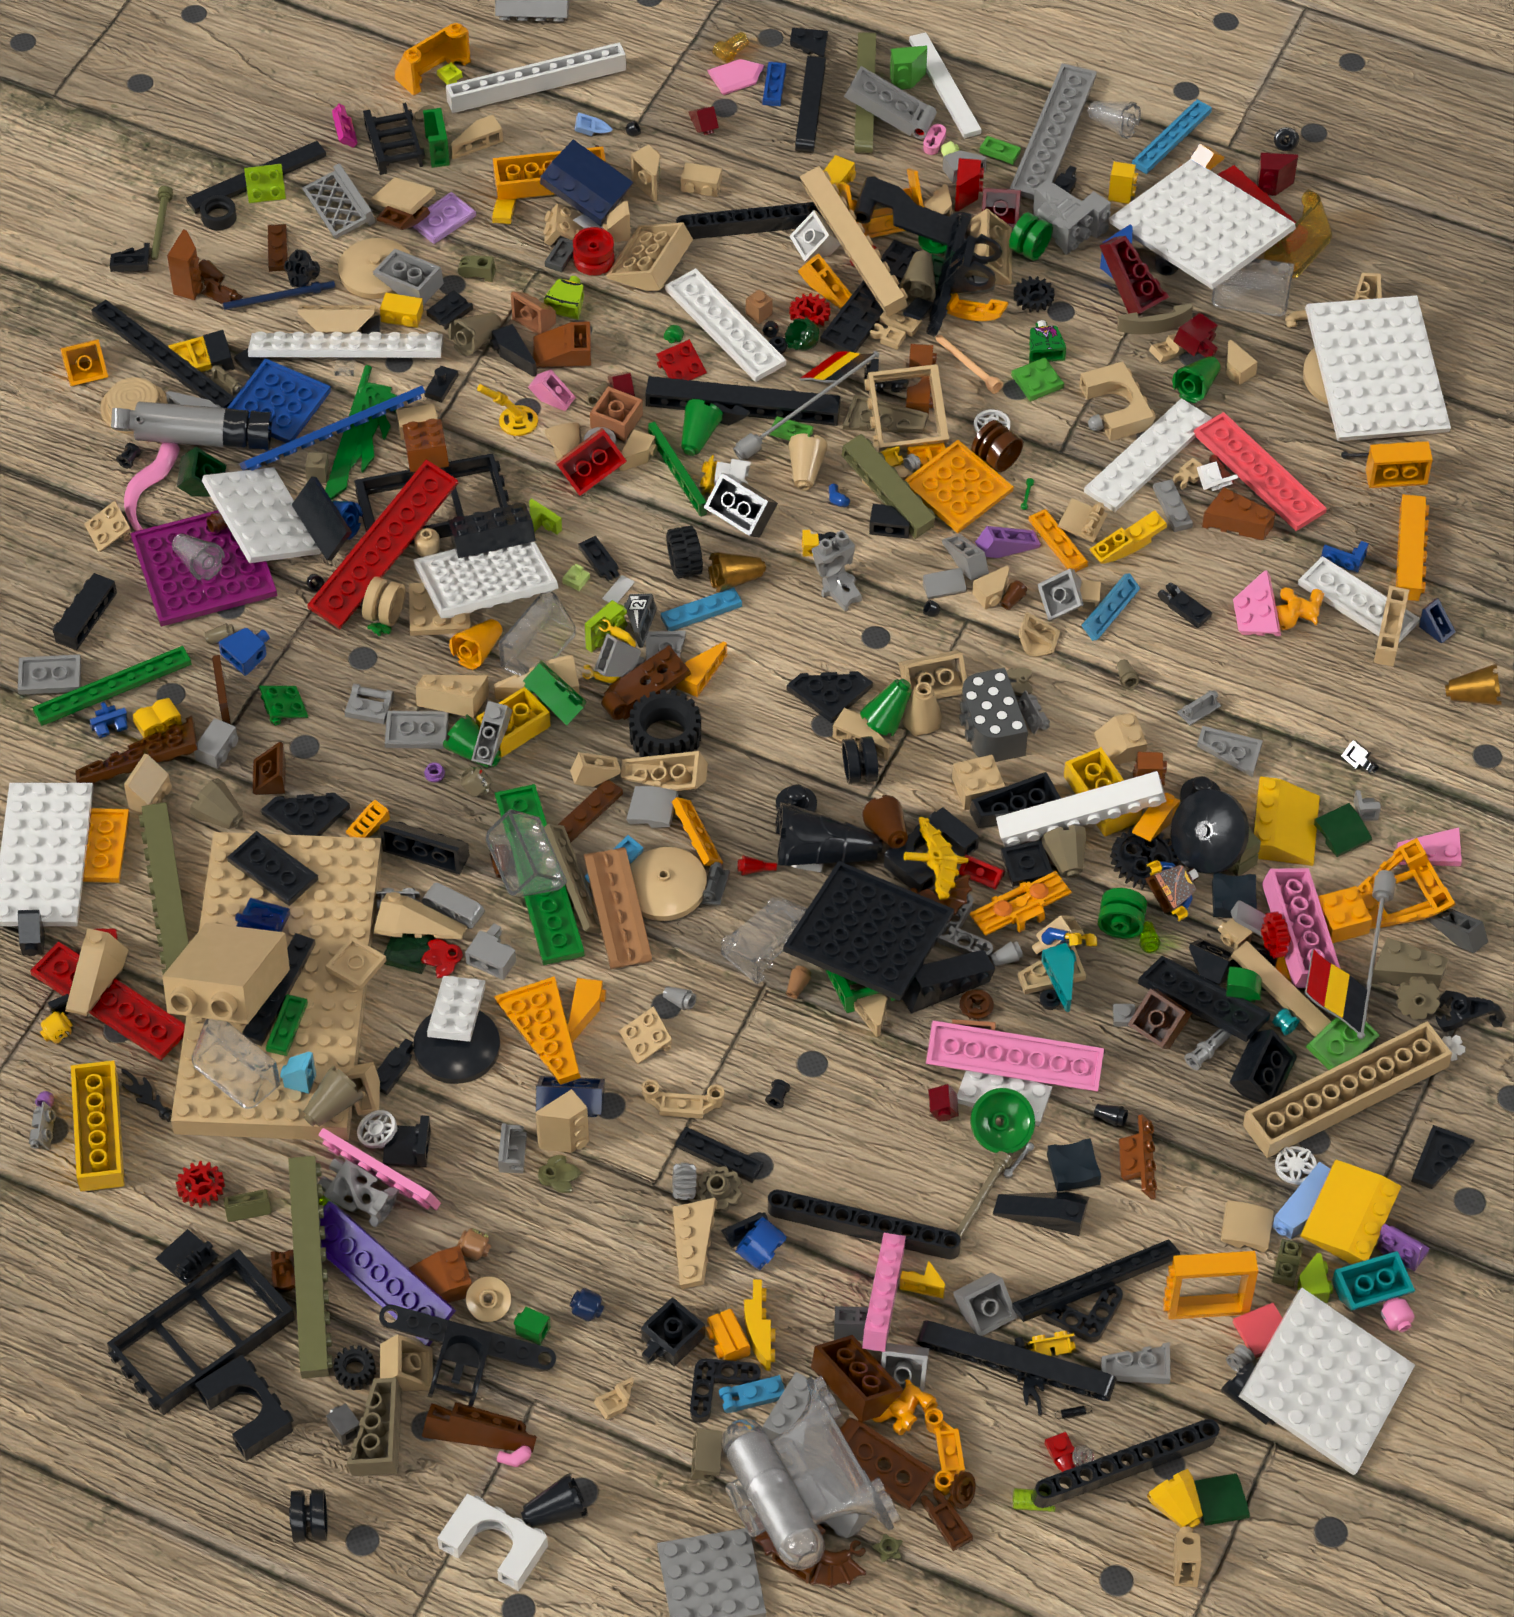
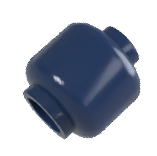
(586, 1304)

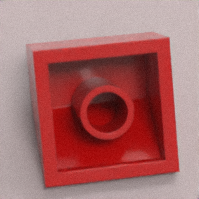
(968, 182)

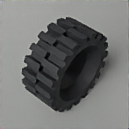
(660, 708)

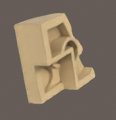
(563, 437)

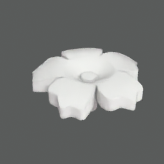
(1454, 1046)

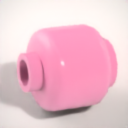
(1397, 1314)

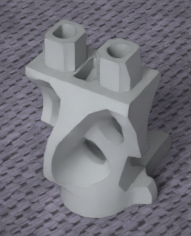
(830, 562)
(346, 1184)

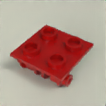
(681, 362)

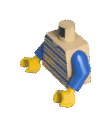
(1060, 931)

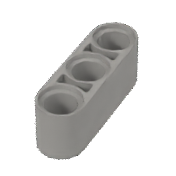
(453, 905)

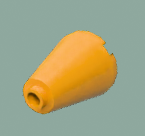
(475, 643)

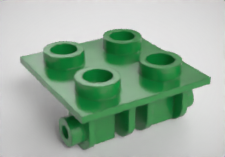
(282, 703)

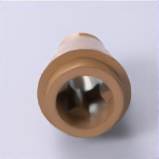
(798, 980)

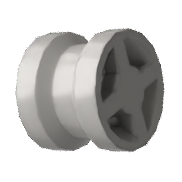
(1240, 1357)

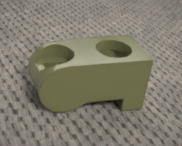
(477, 267)

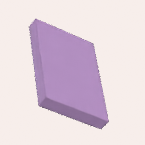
(445, 217)

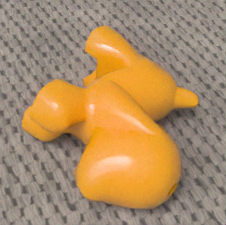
(1298, 607)
(905, 1406)

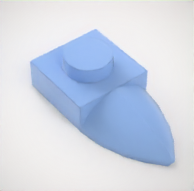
(589, 125)

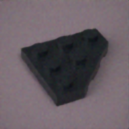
(829, 691)
(306, 813)

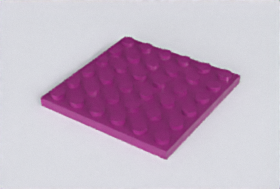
(181, 595)

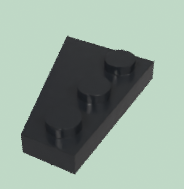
(1439, 1155)

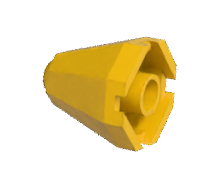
(1178, 1500)

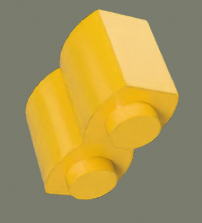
(156, 717)

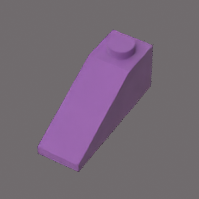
(1002, 542)

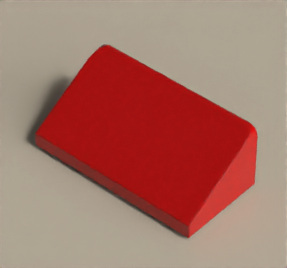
(982, 872)

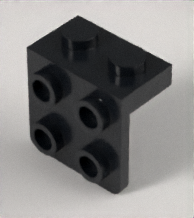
(896, 385)

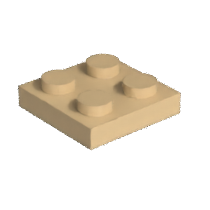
(355, 963)

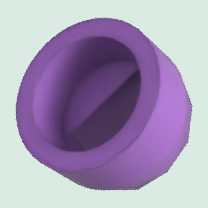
(46, 1097)

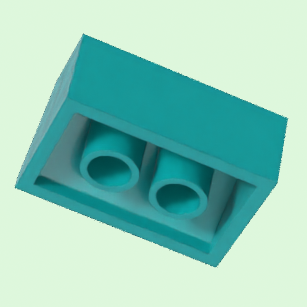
(1372, 1281)

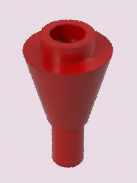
(750, 865)

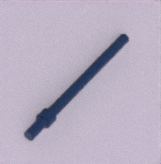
(314, 288)

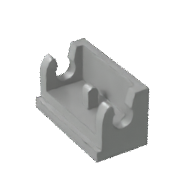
(512, 1149)

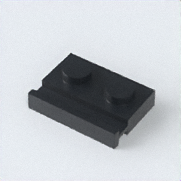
(449, 309)

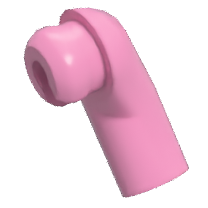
(516, 1458)

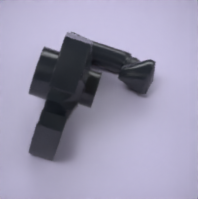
(1468, 1008)

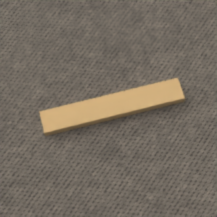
(1281, 989)

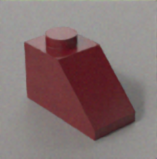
(704, 120)

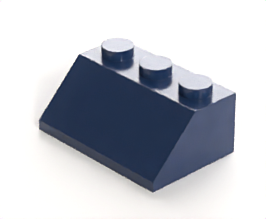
(587, 1089)

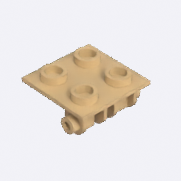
(1083, 519)
(108, 526)
(646, 1035)

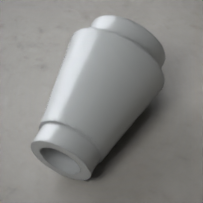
(1007, 954)
(680, 997)

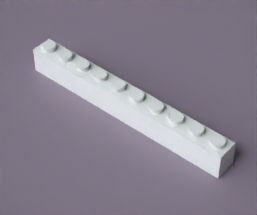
(536, 77)

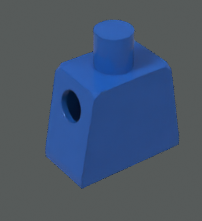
(244, 649)

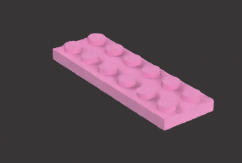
(384, 1173)

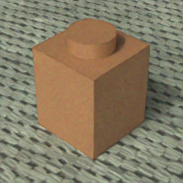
(759, 306)

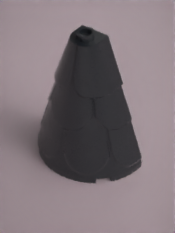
(821, 839)

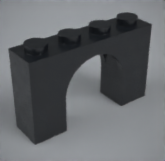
(916, 873)
(240, 1379)

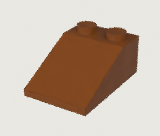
(445, 1274)

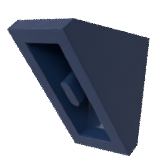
(1436, 622)

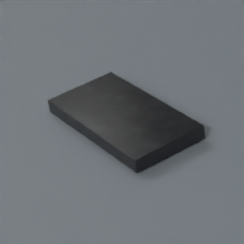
(321, 518)
(272, 868)

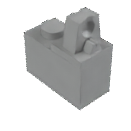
(489, 954)

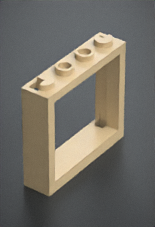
(906, 373)

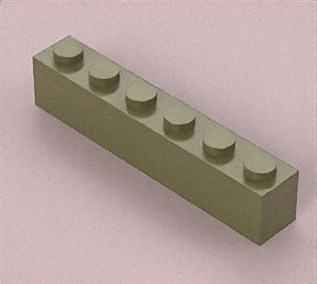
(887, 484)

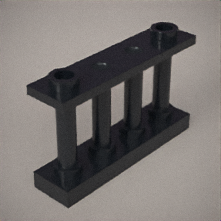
(380, 147)

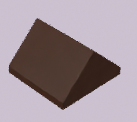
(270, 771)

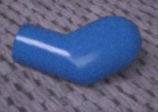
(837, 498)

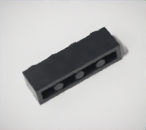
(84, 611)

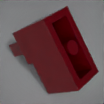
(1197, 336)

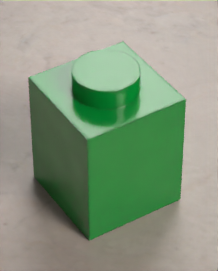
(532, 1325)

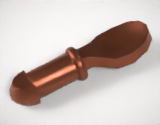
(1213, 458)

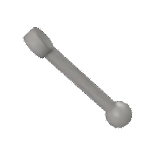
(1008, 1173)

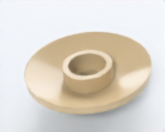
(500, 1299)

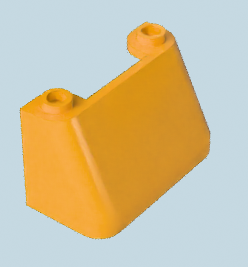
(446, 45)

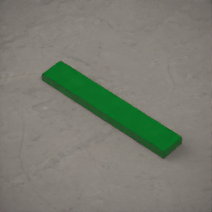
(678, 470)

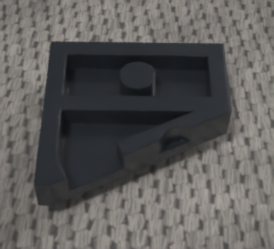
(809, 40)
(131, 260)

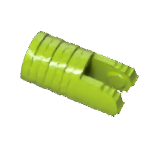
(1023, 1501)

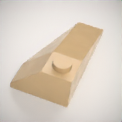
(97, 966)

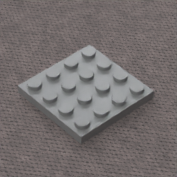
(712, 1576)

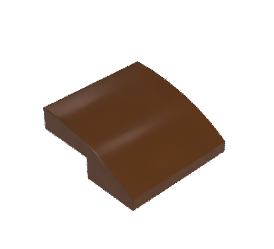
(401, 219)

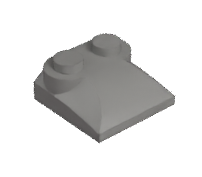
(1061, 594)

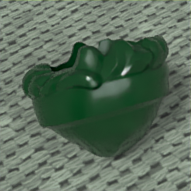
(802, 334)

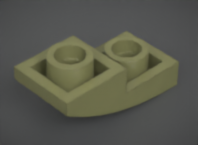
(1287, 1262)

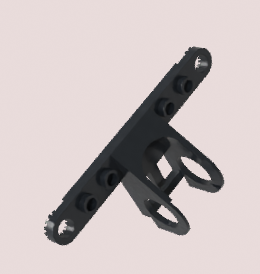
(957, 261)
(465, 1346)

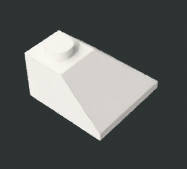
(814, 237)

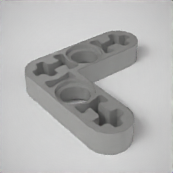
(956, 933)

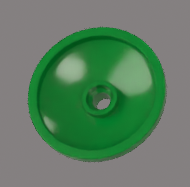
(1016, 1119)

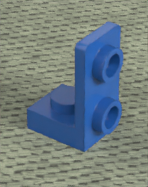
(1344, 559)

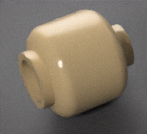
(427, 542)

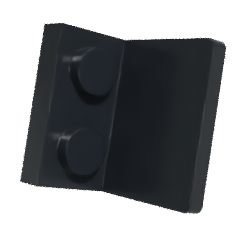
(409, 1145)

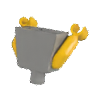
(616, 657)

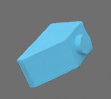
(299, 1072)

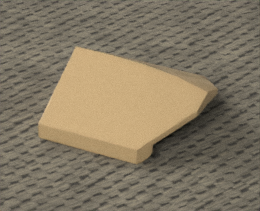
(1037, 636)

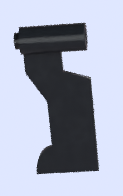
(906, 212)

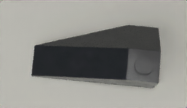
(1048, 1210)

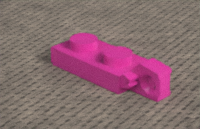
(344, 126)

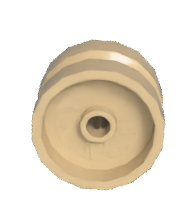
(383, 601)

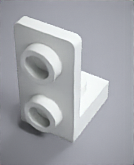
(1211, 477)

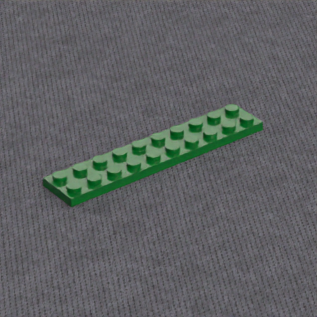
(548, 911)

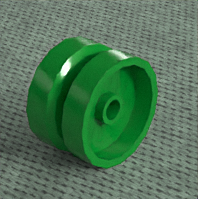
(1030, 236)
(1122, 913)

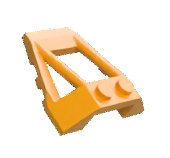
(1427, 879)

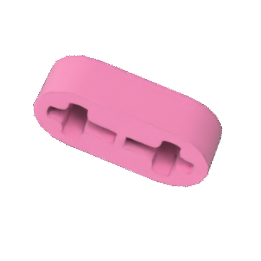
(937, 140)

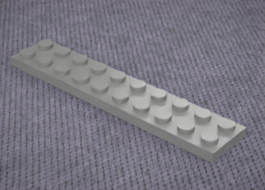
(1054, 129)

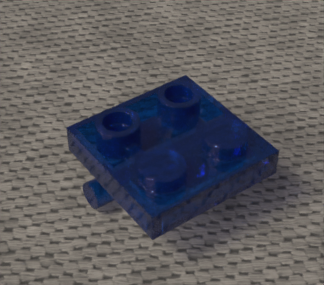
(263, 916)

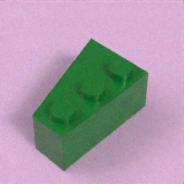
(554, 692)

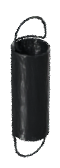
(1071, 1412)

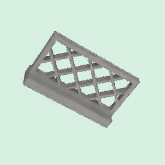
(350, 192)

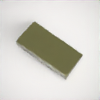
(247, 1205)

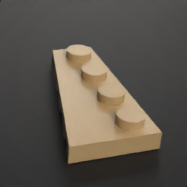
(692, 1235)

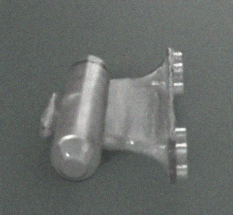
(800, 1479)

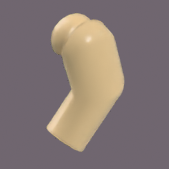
(1295, 316)

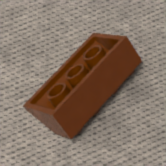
(855, 1377)

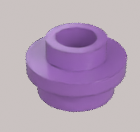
(434, 768)

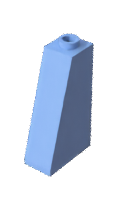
(1295, 1212)

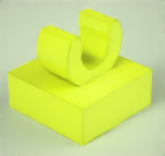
(449, 73)

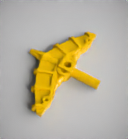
(939, 858)

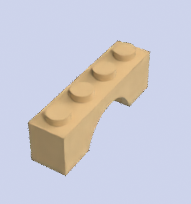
(1391, 626)

